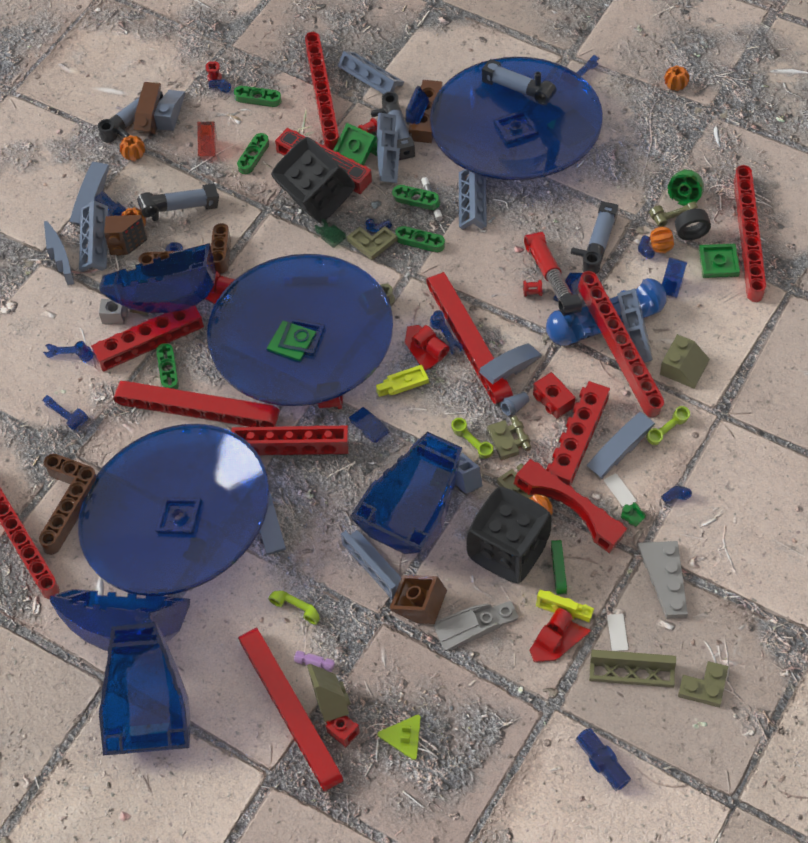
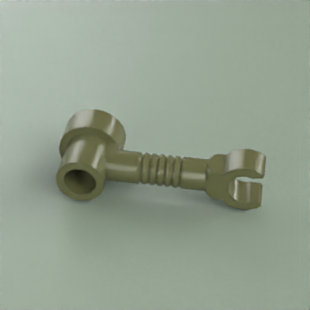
(661, 217)

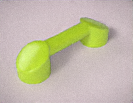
(679, 417)
(460, 428)
(279, 597)

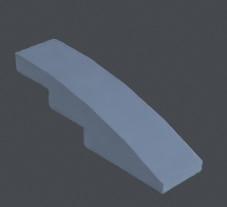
(387, 148)
(90, 188)
(57, 251)
(635, 323)
(510, 362)
(620, 444)

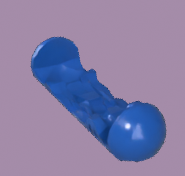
(581, 325)

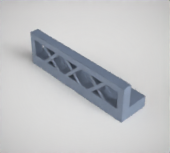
(368, 72)
(477, 198)
(97, 246)
(371, 561)

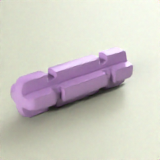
(301, 657)

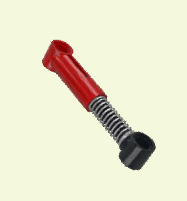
(537, 245)

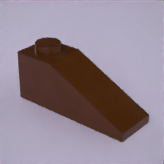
(146, 108)

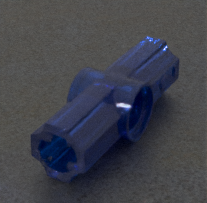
(603, 759)

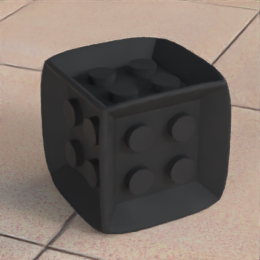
(313, 179)
(508, 534)

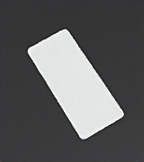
(619, 490)
(617, 632)

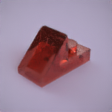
(206, 139)

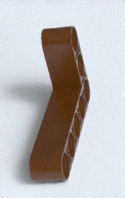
(219, 245)
(70, 500)

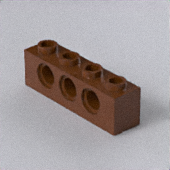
(422, 131)

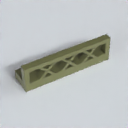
(634, 661)

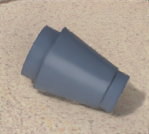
(513, 404)

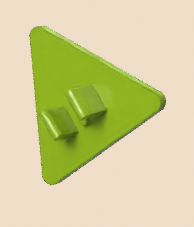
(403, 736)

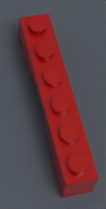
(603, 528)

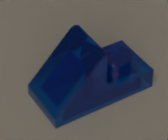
(674, 276)

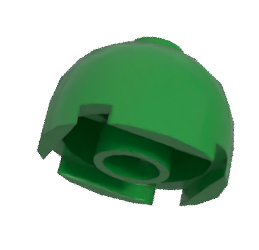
(686, 187)

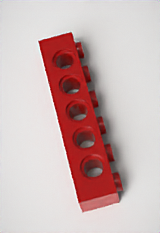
(146, 337)
(598, 396)
(296, 439)

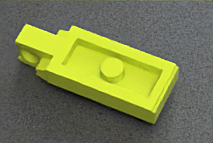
(403, 381)
(551, 602)

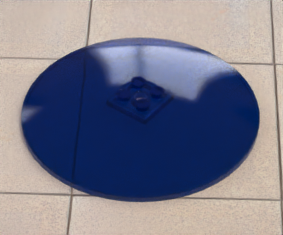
(477, 120)
(313, 292)
(131, 509)

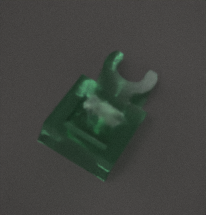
(331, 235)

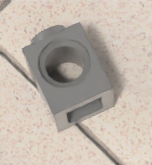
(112, 312)

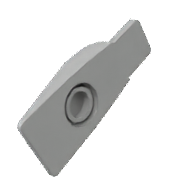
(473, 623)

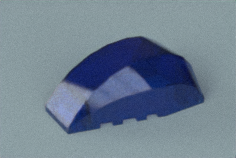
(165, 284)
(411, 497)
(94, 614)
(142, 694)

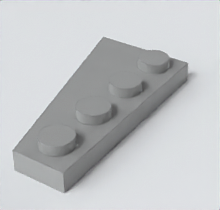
(665, 573)

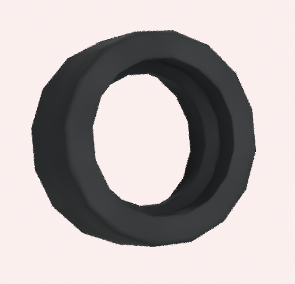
(689, 217)

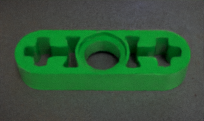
(272, 99)
(253, 160)
(409, 192)
(432, 237)
(168, 361)
(558, 567)

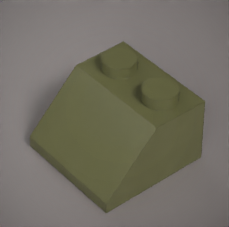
(684, 362)
(329, 693)

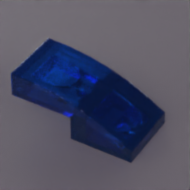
(114, 209)
(369, 424)

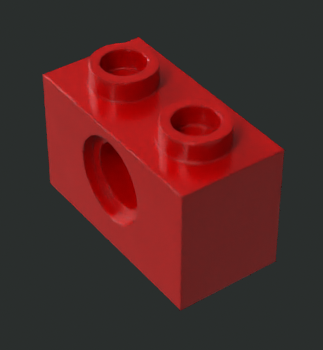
(552, 386)

